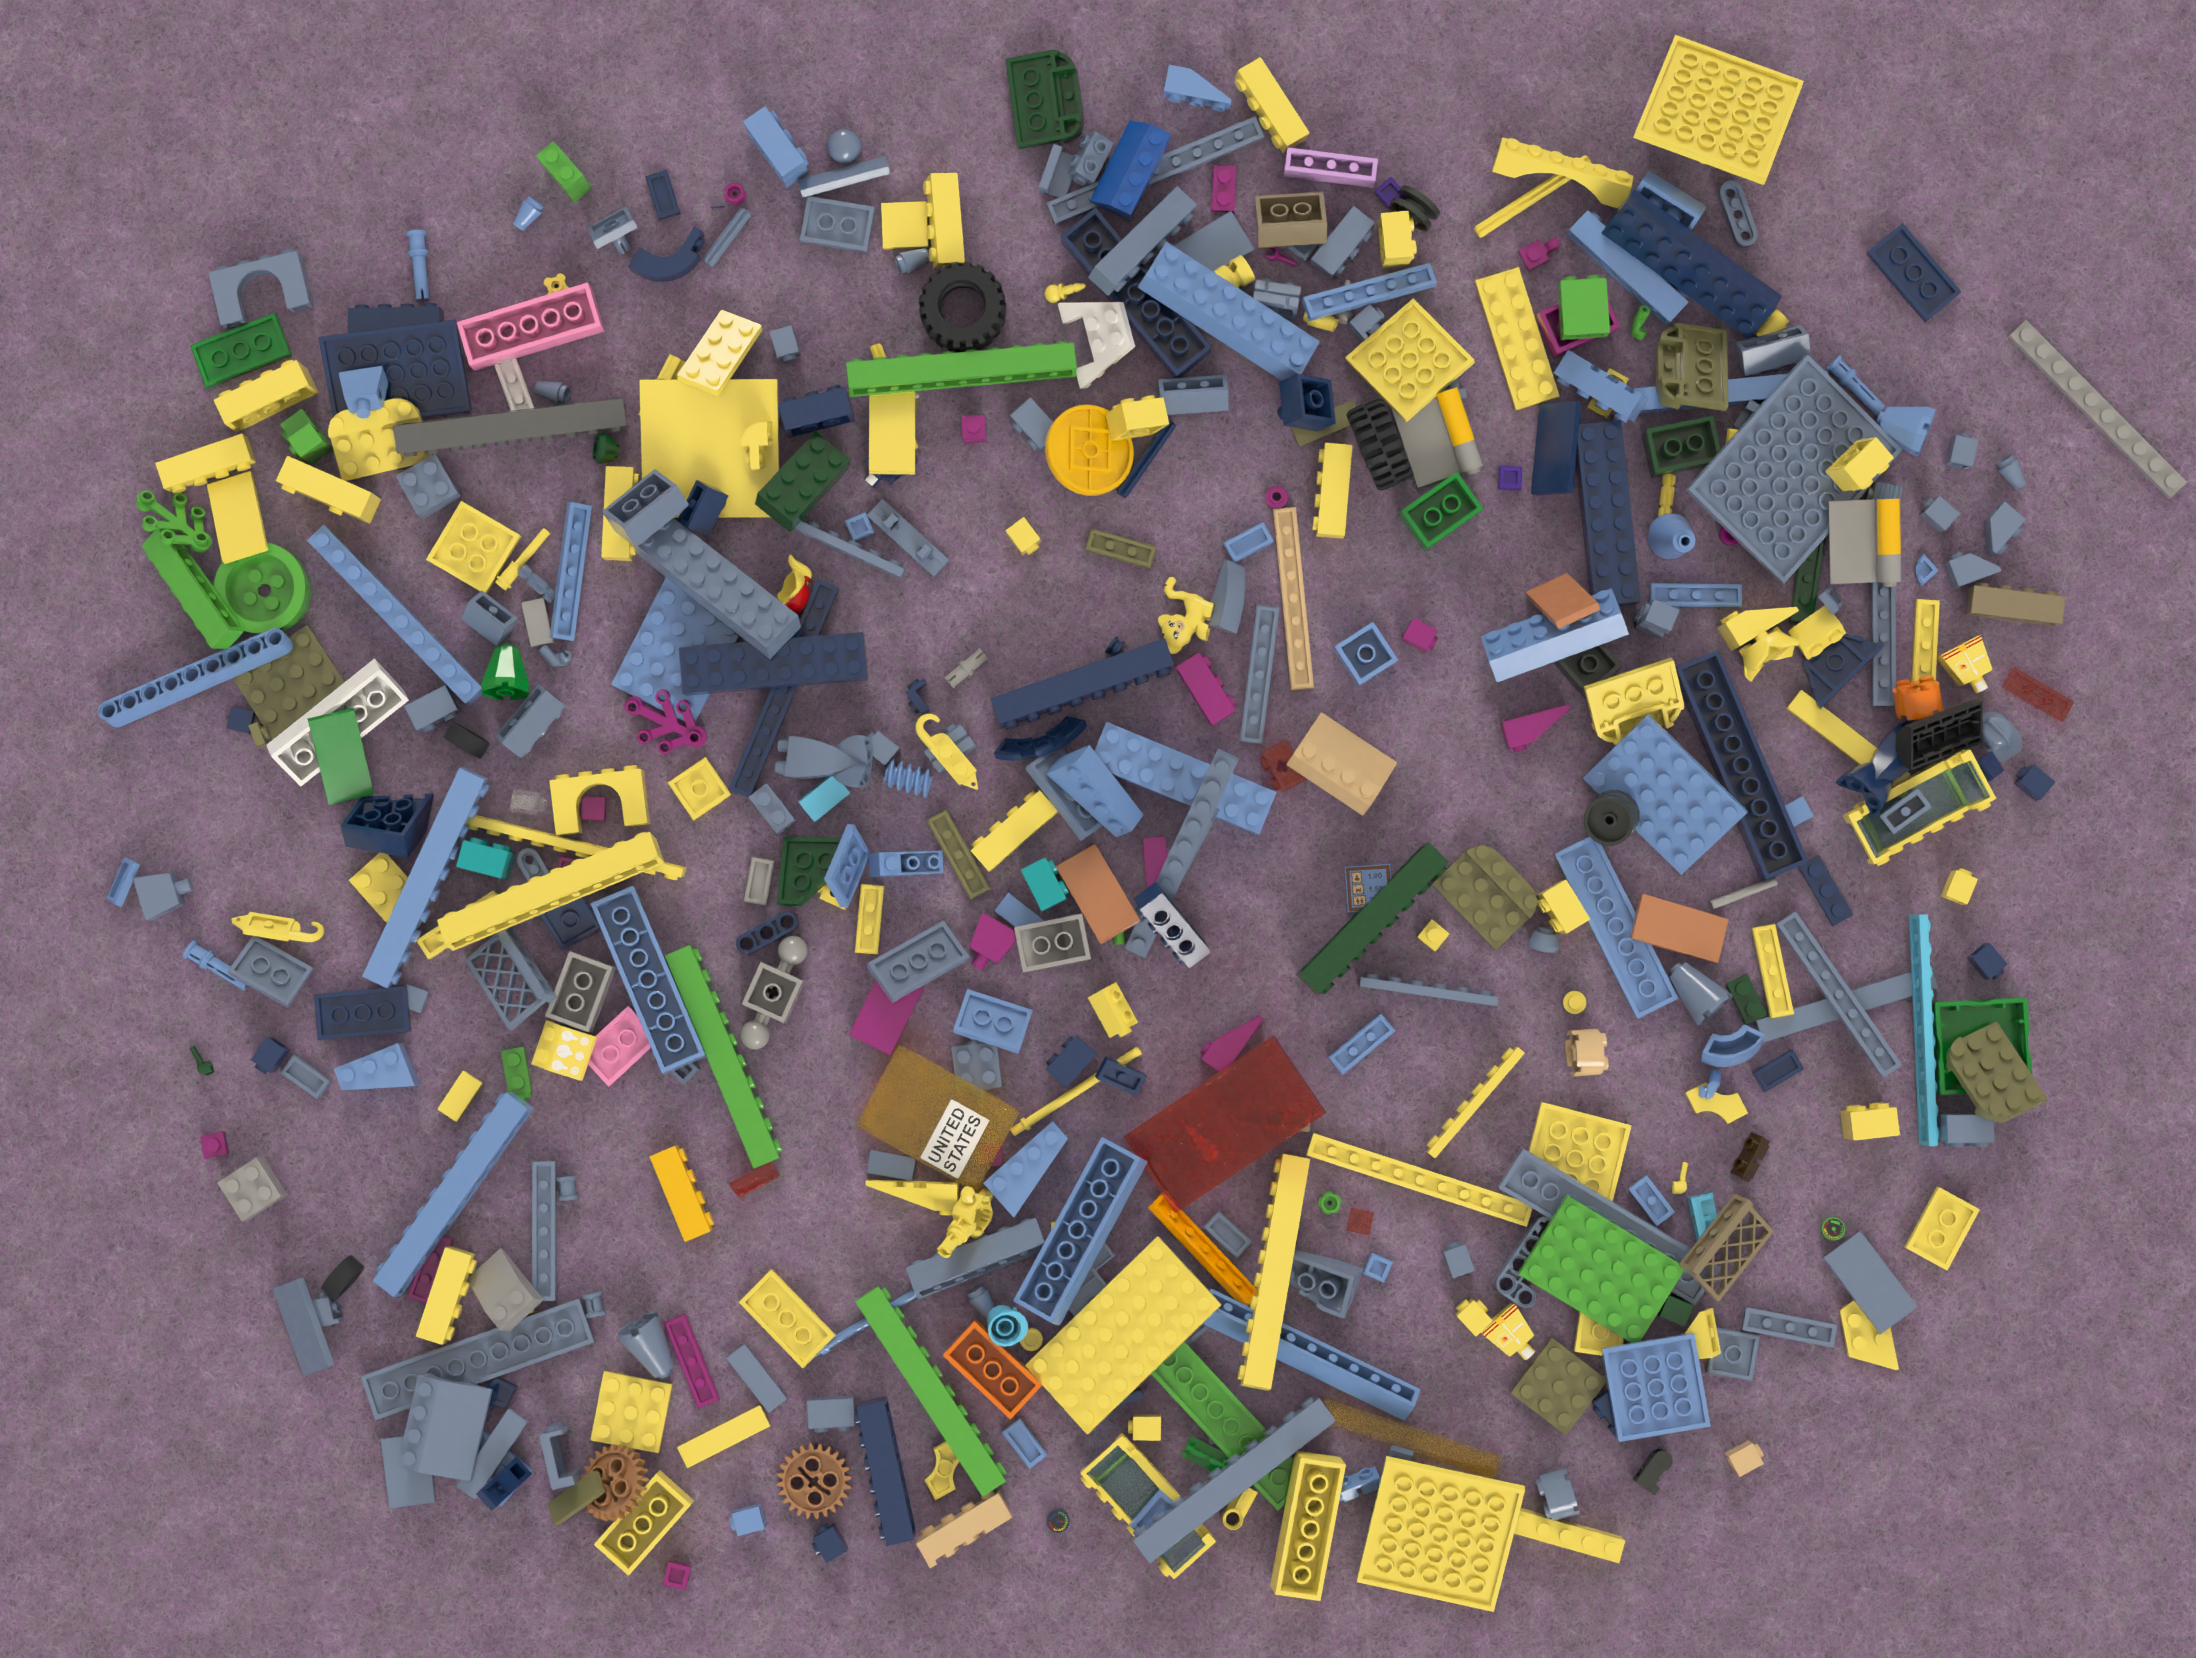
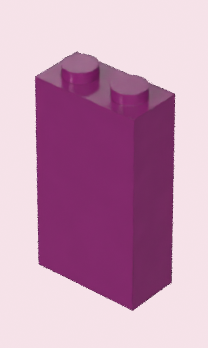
(882, 1021)

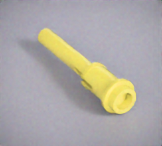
(511, 571)

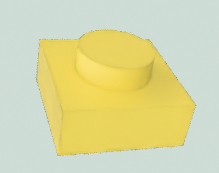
(1433, 935)

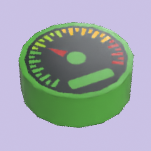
(1832, 1228)

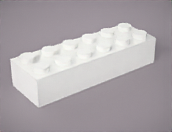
(371, 695)

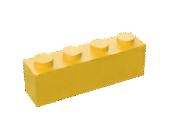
(681, 1192)

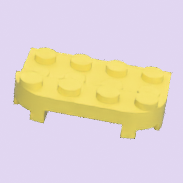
(368, 443)
(1628, 698)

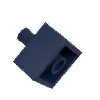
(1306, 402)

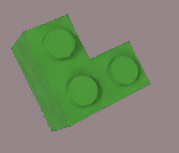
(305, 437)

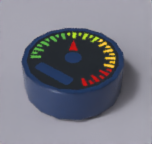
(1058, 1520)

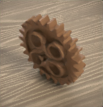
(615, 1481)
(801, 1496)

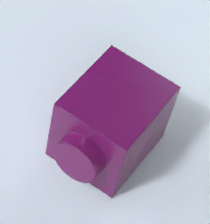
(974, 429)
(1420, 635)

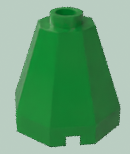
(505, 675)

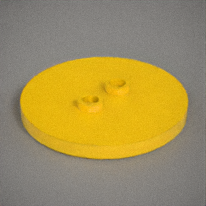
(1083, 453)

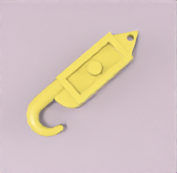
(947, 753)
(275, 927)

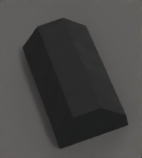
(1940, 734)

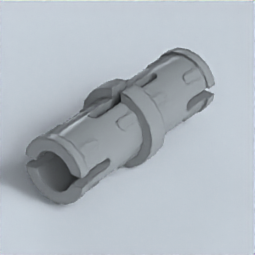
(966, 668)

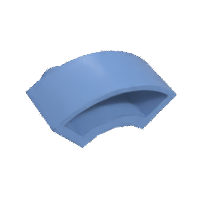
(1733, 1048)

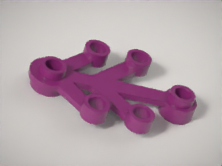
(668, 722)

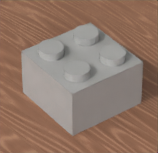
(252, 1188)

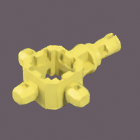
(970, 1217)

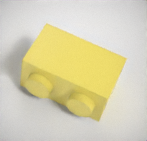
(1817, 632)

